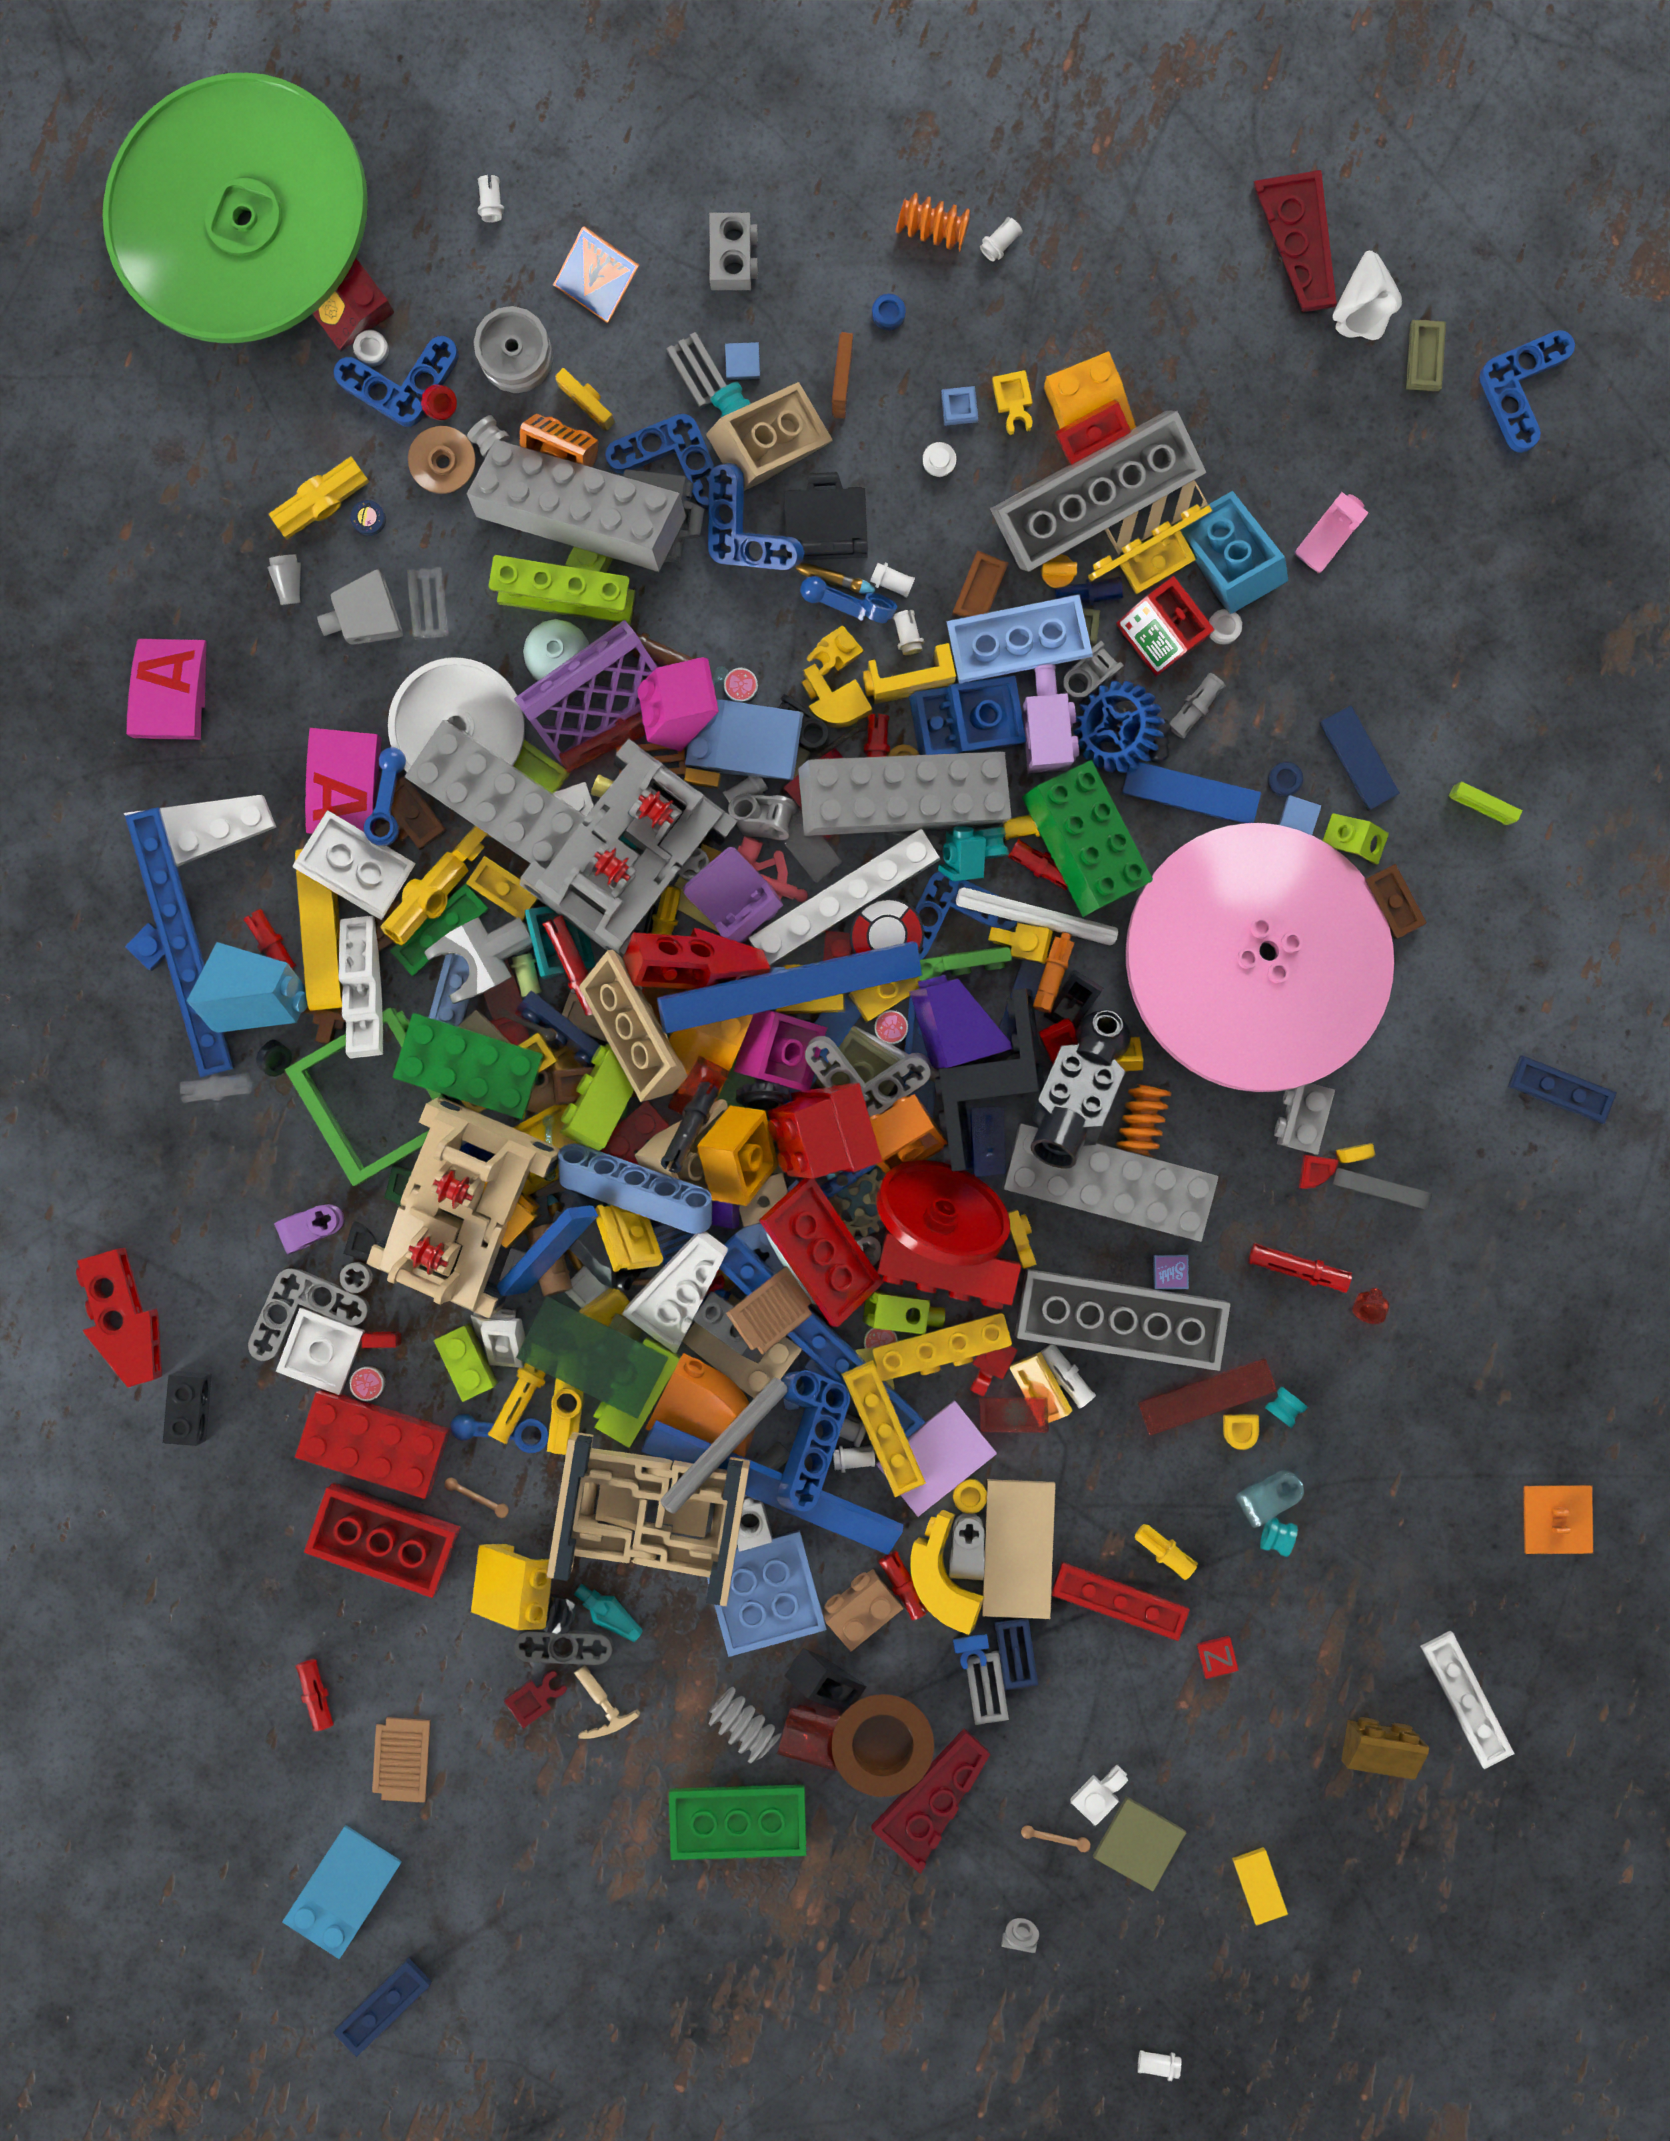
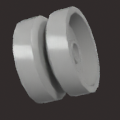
(511, 329)

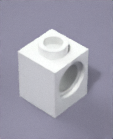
(758, 1535)

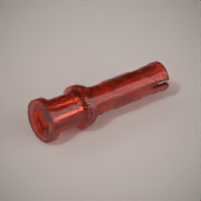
(573, 759)

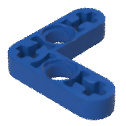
(1510, 385)
(399, 395)
(670, 444)
(737, 539)
(950, 900)

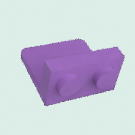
(733, 895)

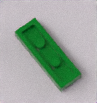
(460, 909)

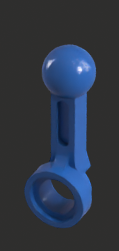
(873, 606)
(391, 762)
(465, 1427)

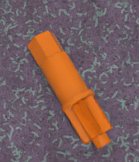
(1053, 973)

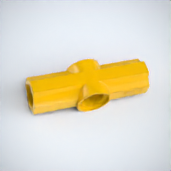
(318, 498)
(424, 898)
(562, 1421)

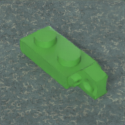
(962, 962)

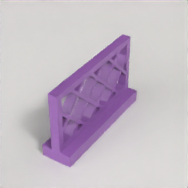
(573, 676)

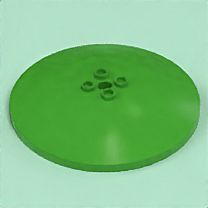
(203, 162)

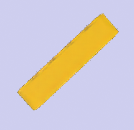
(319, 942)

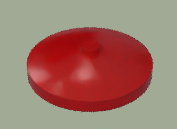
(943, 1213)

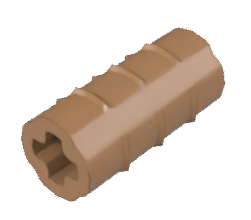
(557, 1277)

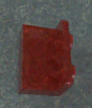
(808, 1737)

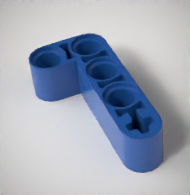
(807, 1442)

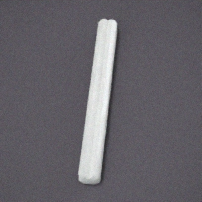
(1036, 916)

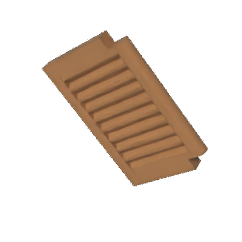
(771, 1311)
(401, 1759)

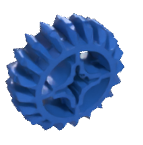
(1095, 734)

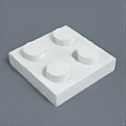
(320, 1351)

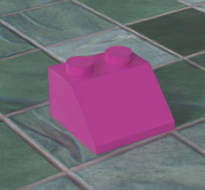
(677, 702)
(777, 1048)

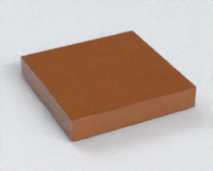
(842, 375)

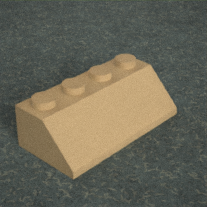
(632, 1029)

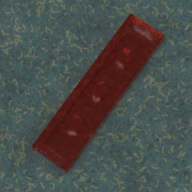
(1207, 1396)

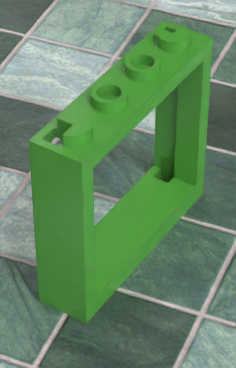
(327, 1122)

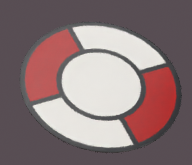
(885, 924)

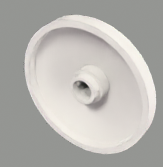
(467, 697)

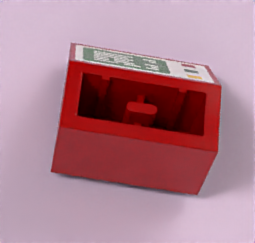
(1165, 626)

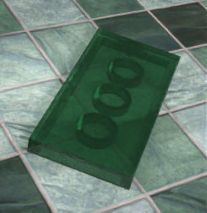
(592, 1357)

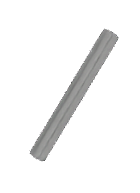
(724, 1445)

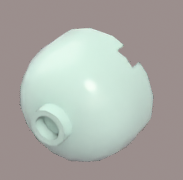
(551, 646)

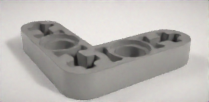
(903, 1066)
(305, 1297)

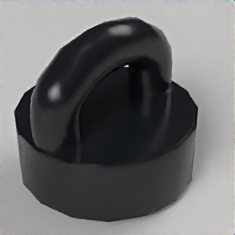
(273, 1058)

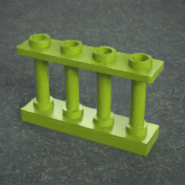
(562, 589)

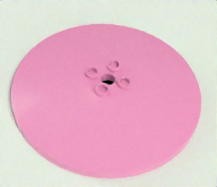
(1212, 993)

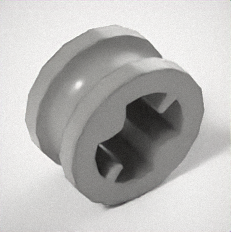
(355, 1288)

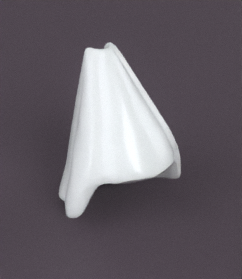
(1367, 300)

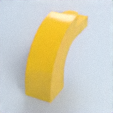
(937, 1591)

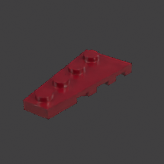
(1300, 229)
(920, 1814)

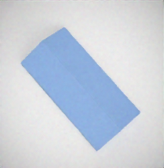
(1019, 638)

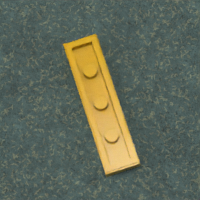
(883, 1428)

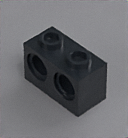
(187, 1408)

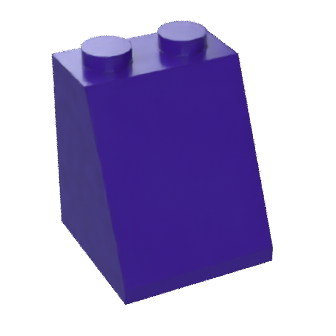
(954, 1024)

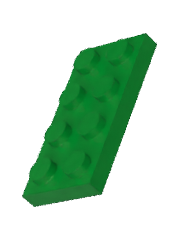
(468, 1066)
(737, 1822)

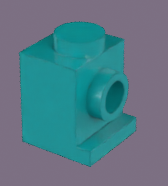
(963, 854)

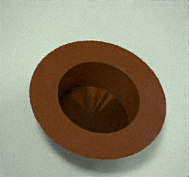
(882, 1745)

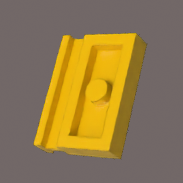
(628, 1238)

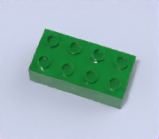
(1087, 838)

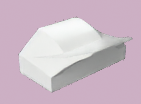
(500, 1339)

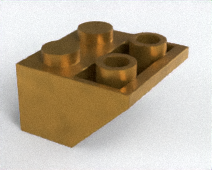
(1383, 1749)

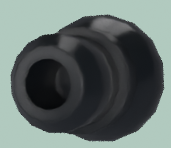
(1163, 752)

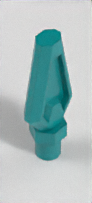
(609, 1613)

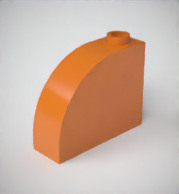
(701, 1402)

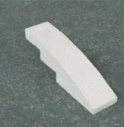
(361, 986)

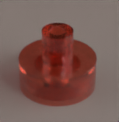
(1371, 1306)

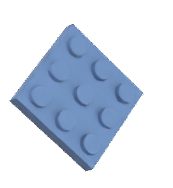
(770, 1596)

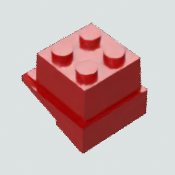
(824, 1132)

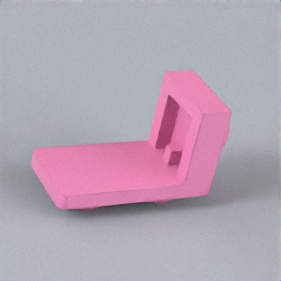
(1331, 531)

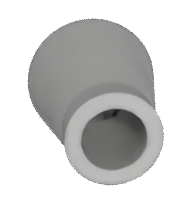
(286, 578)

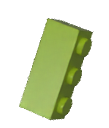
(600, 1101)
(624, 1426)

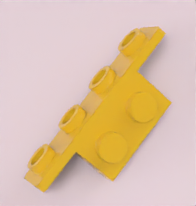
(1155, 558)
(941, 1347)

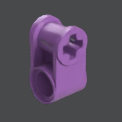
(305, 1227)

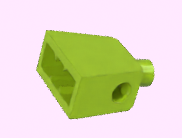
(888, 1312)

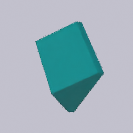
(545, 953)

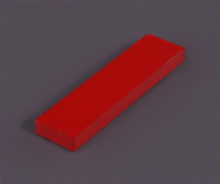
(1120, 1601)

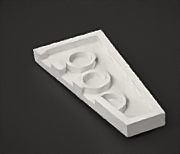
(214, 825)
(677, 1290)

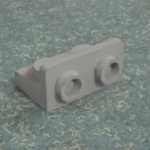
(1304, 1117)

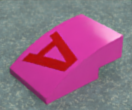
(167, 689)
(342, 776)

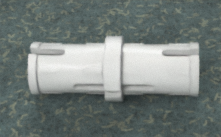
(1067, 1376)

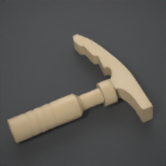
(600, 1697)

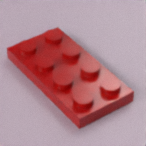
(821, 1251)

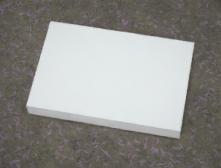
(353, 866)

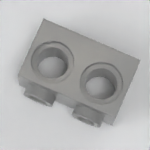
(727, 251)

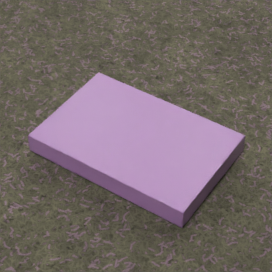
(946, 1453)

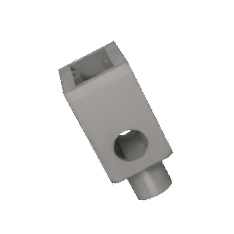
(363, 611)

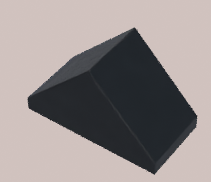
(1074, 999)

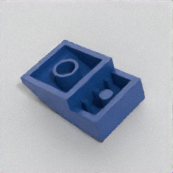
(968, 717)

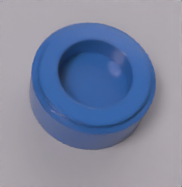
(888, 311)

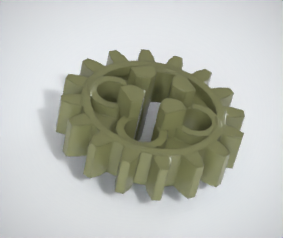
(862, 1220)

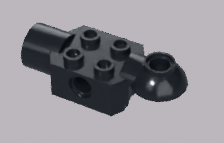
(1080, 1090)

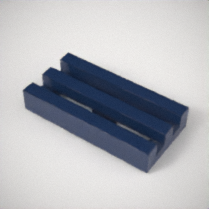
(1012, 1624)

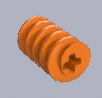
(933, 221)
(1143, 1119)

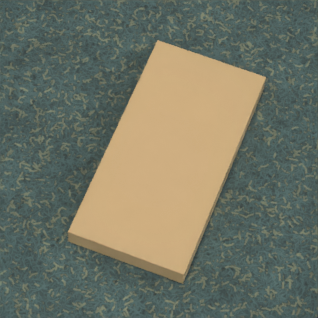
(1018, 1549)

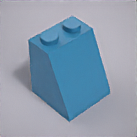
(246, 991)

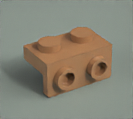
(860, 1609)

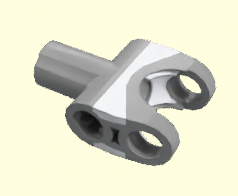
(483, 953)

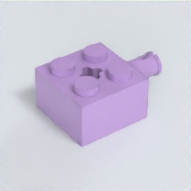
(1049, 725)

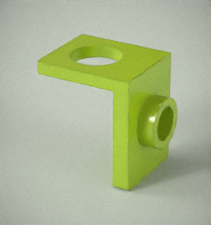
(1355, 837)

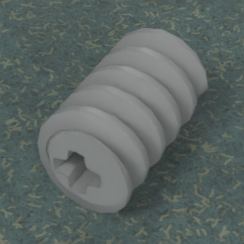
(742, 1725)

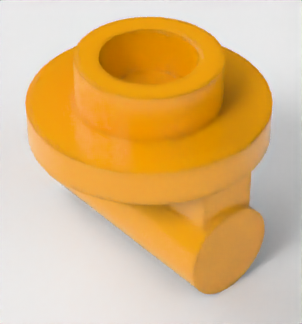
(1059, 571)

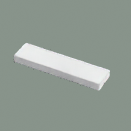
(1467, 1699)

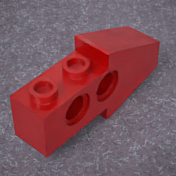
(690, 960)
(135, 1347)

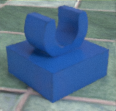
(971, 1645)

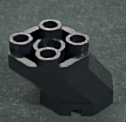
(591, 1248)

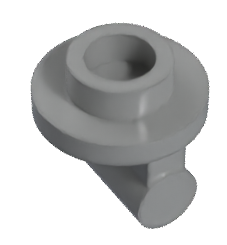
(1020, 1935)

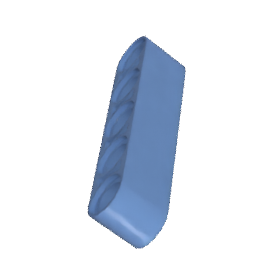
(635, 1188)

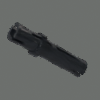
(694, 1117)

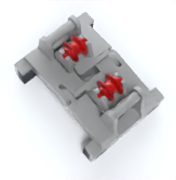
(602, 864)

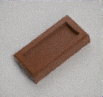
(980, 586)

